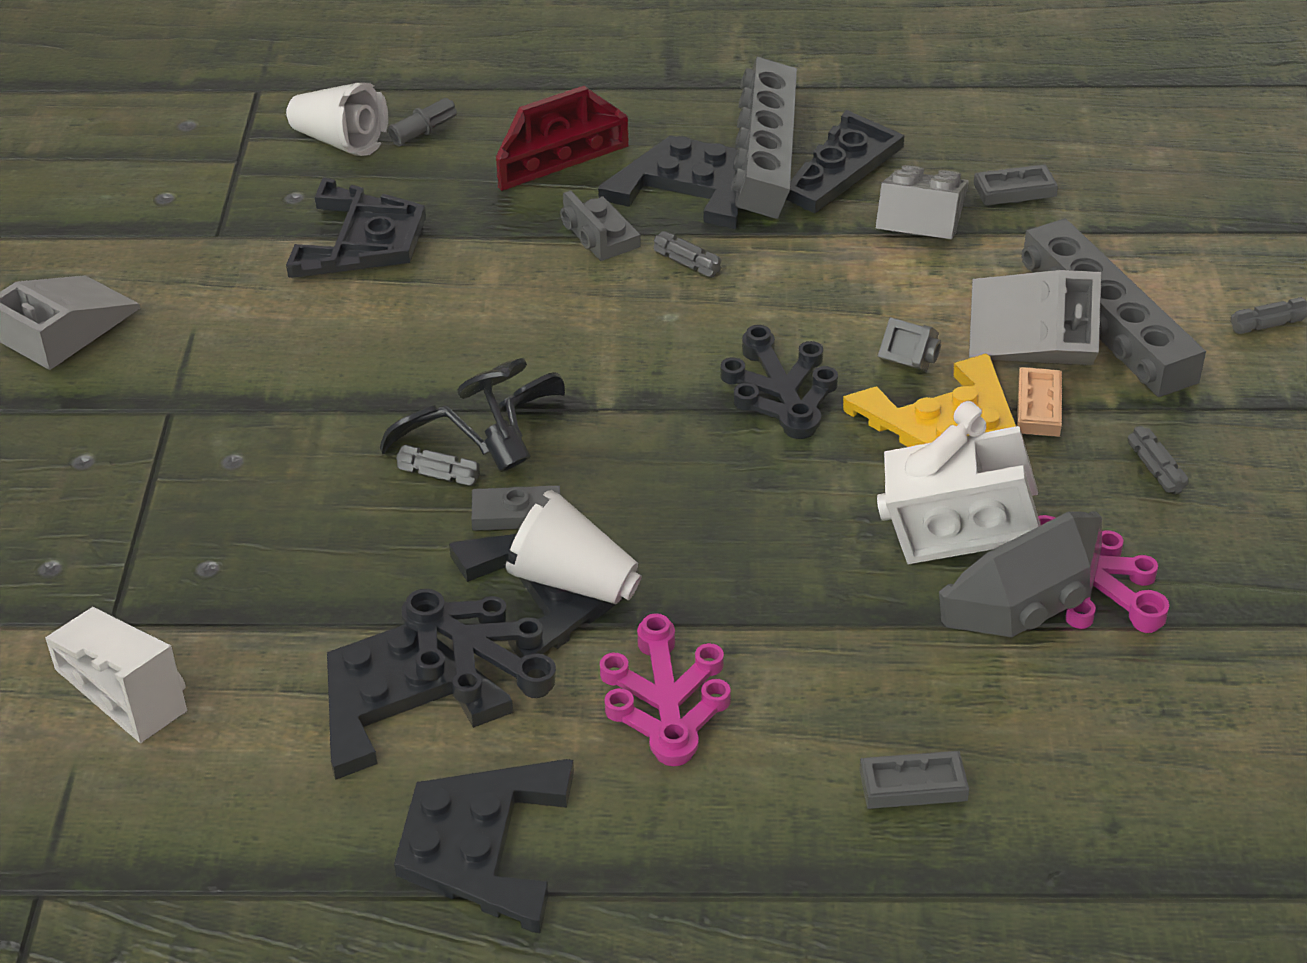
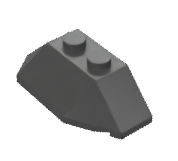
(1027, 578)

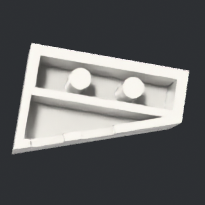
(120, 671)

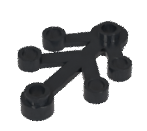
(796, 416)
(429, 613)

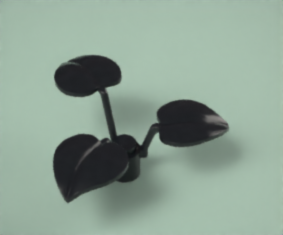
(503, 439)

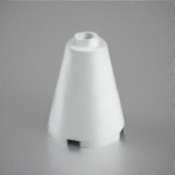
(343, 115)
(571, 553)

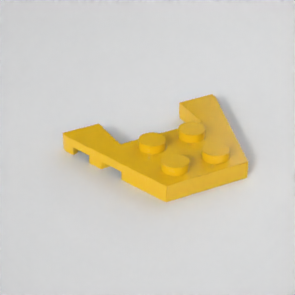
(930, 417)

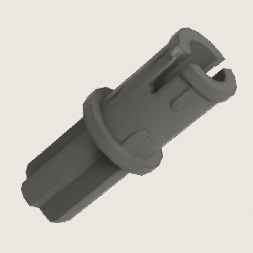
(422, 121)

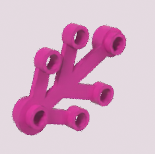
(1146, 608)
(671, 738)

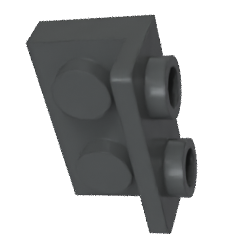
(599, 226)

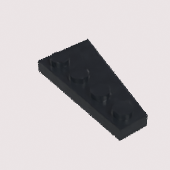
(844, 159)

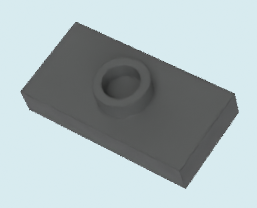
(1015, 184)
(506, 506)
(913, 779)

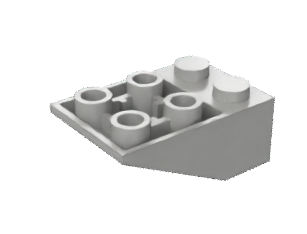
(921, 202)
(58, 316)
(1037, 317)

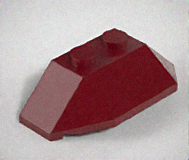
(559, 135)

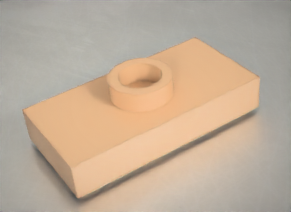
(1039, 401)

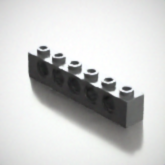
(765, 137)
(1130, 321)

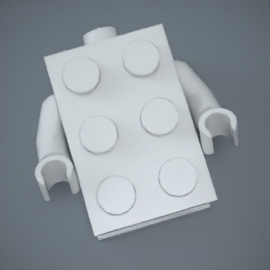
(959, 490)

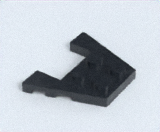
(684, 168)
(372, 235)
(562, 609)
(379, 681)
(460, 833)

